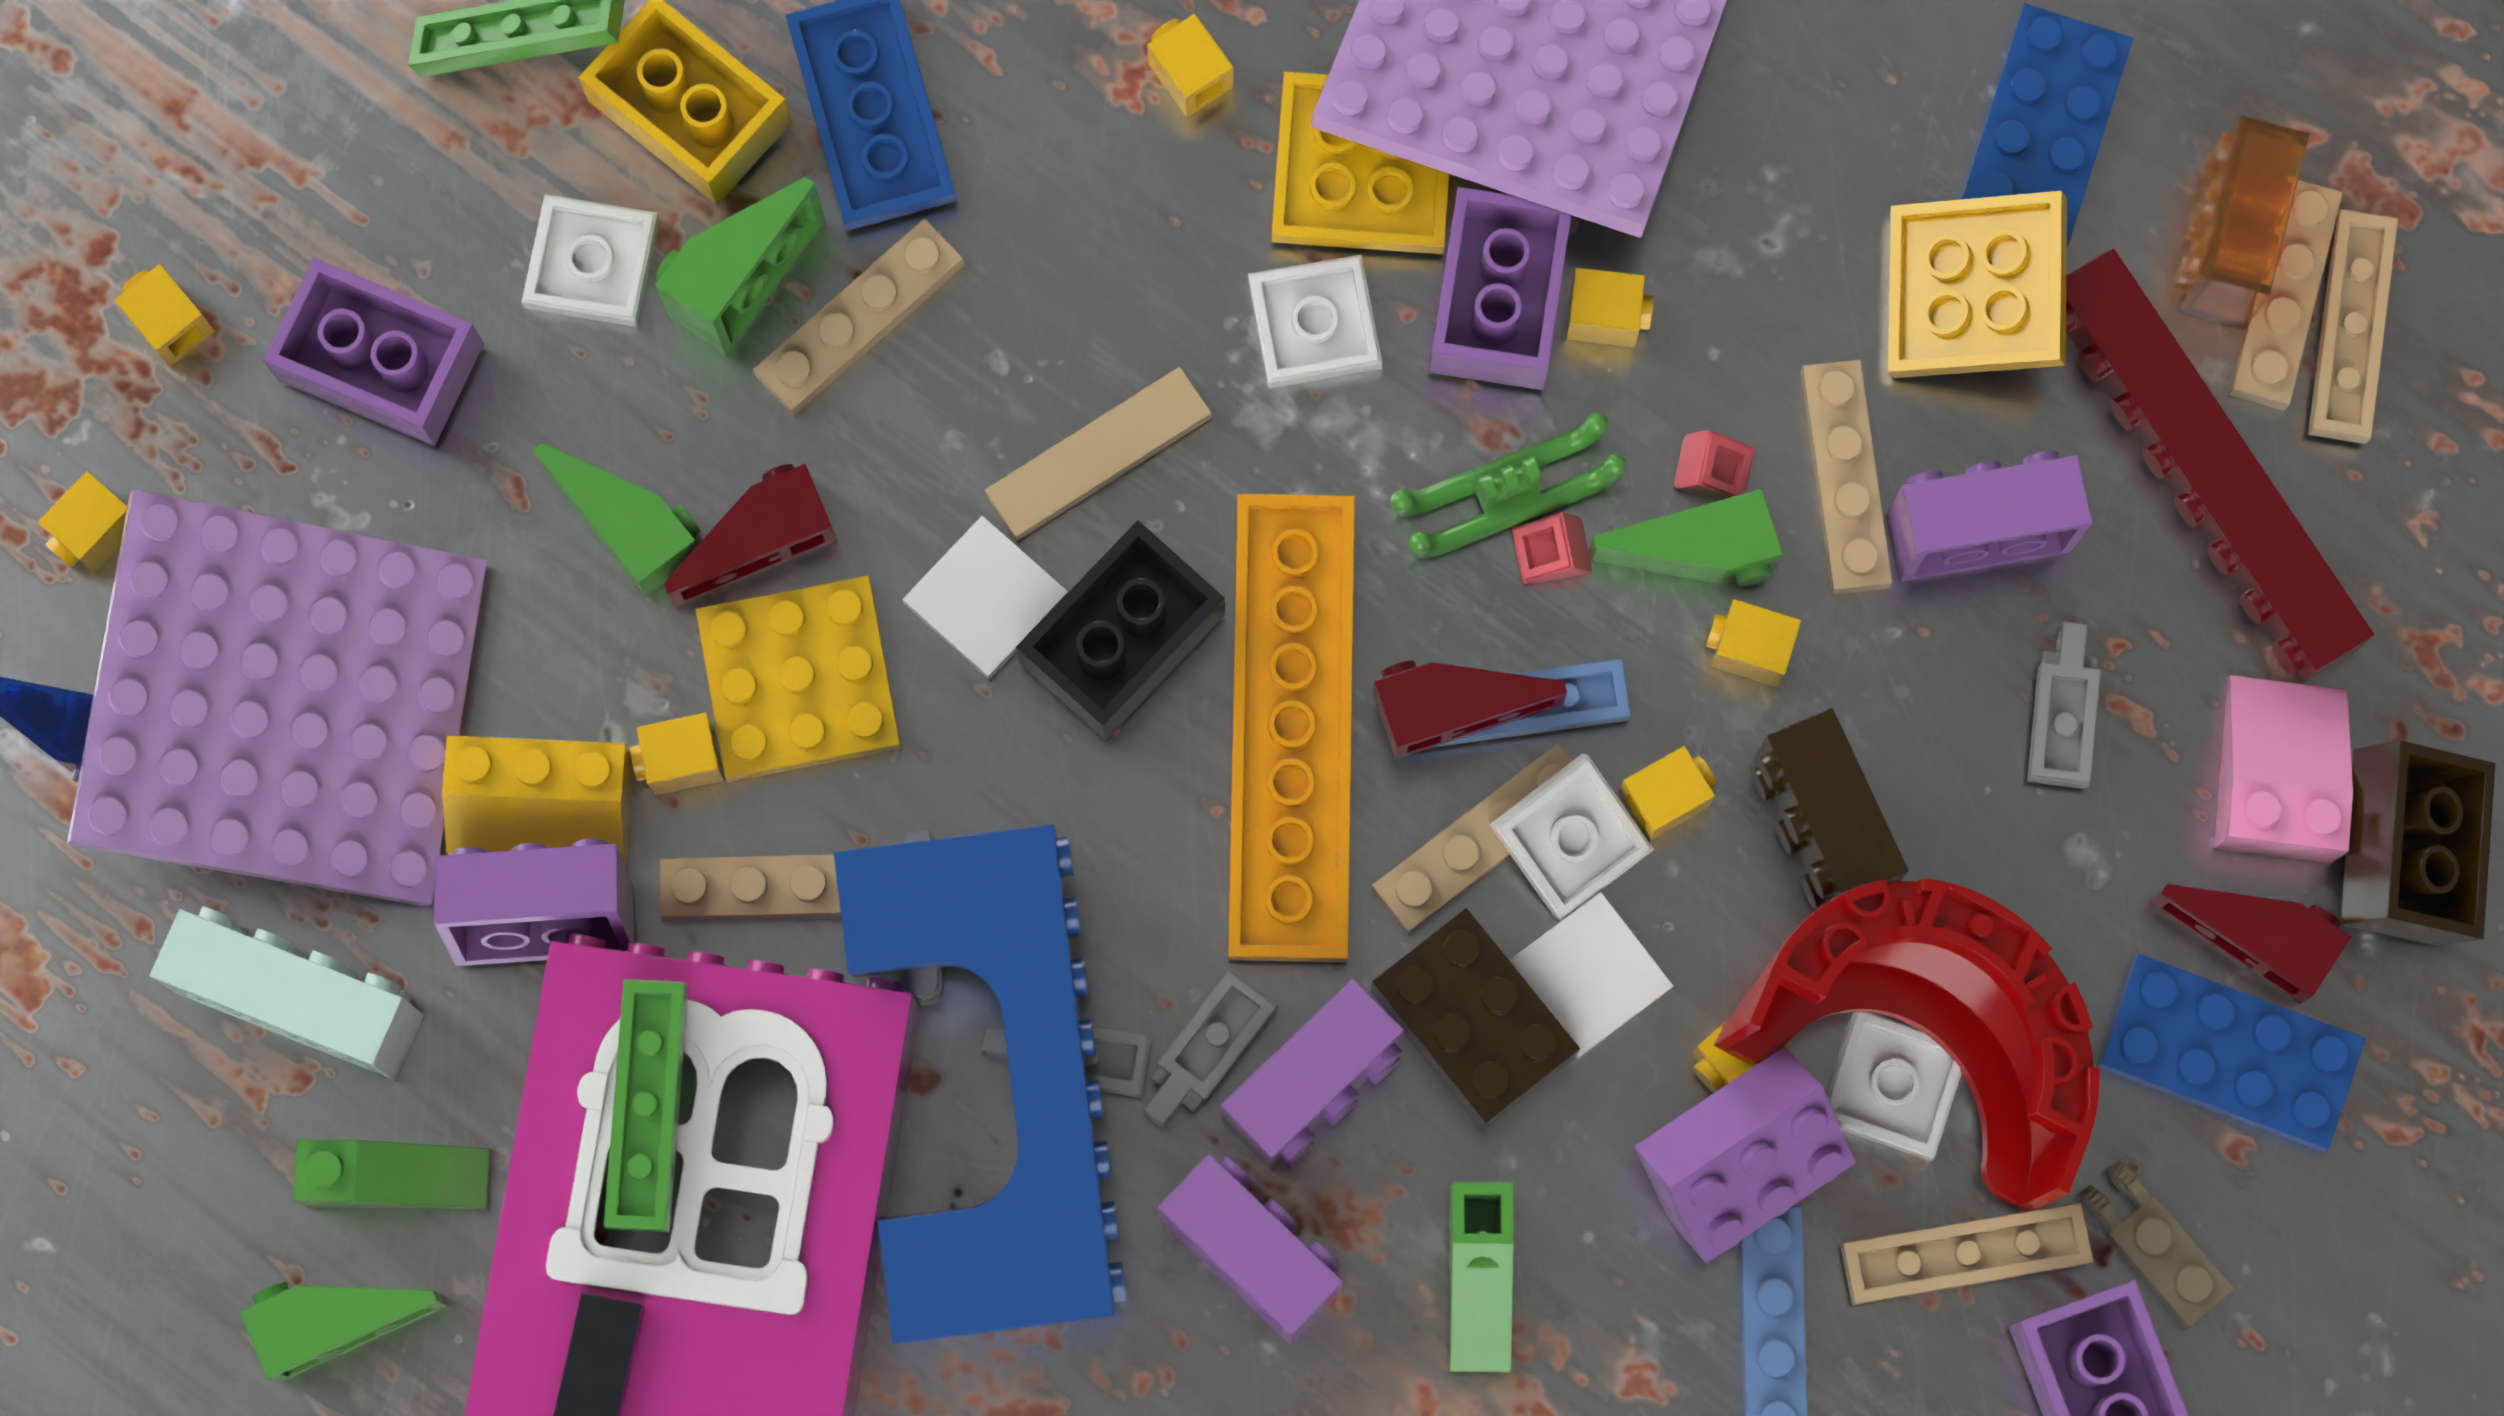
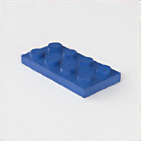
(2048, 109)
(870, 110)
(2231, 1053)

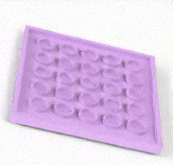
(1526, 94)
(276, 699)

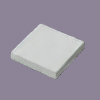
(590, 260)
(1314, 321)
(984, 597)
(1571, 837)
(1592, 973)
(1893, 1085)

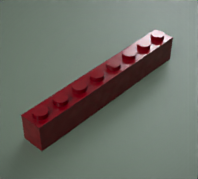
(2210, 470)

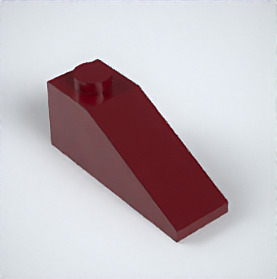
(760, 531)
(1449, 702)
(2270, 937)

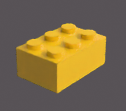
(686, 99)

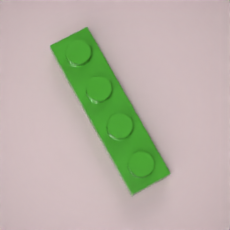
(511, 32)
(646, 1105)

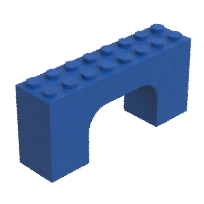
(1043, 1240)

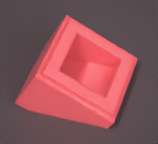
(1713, 465)
(1551, 548)

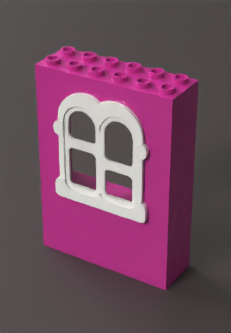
(709, 1331)

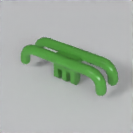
(1509, 489)

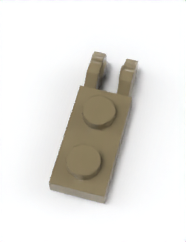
(2159, 1249)

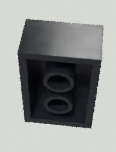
(1121, 630)

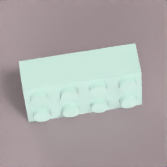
(292, 996)

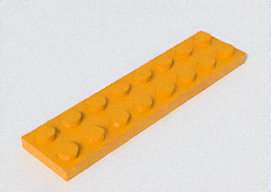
(1292, 728)

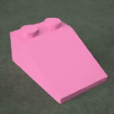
(2285, 771)

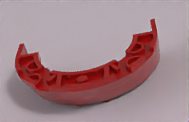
(1970, 983)

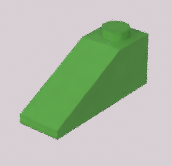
(627, 518)
(1703, 543)
(390, 1175)
(313, 1324)

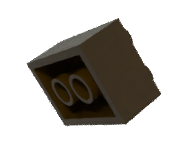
(1825, 808)
(2418, 843)
(1474, 1019)

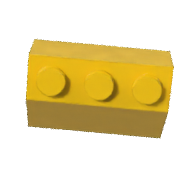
(535, 793)

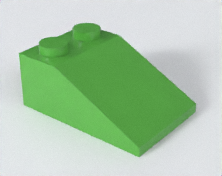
(736, 265)

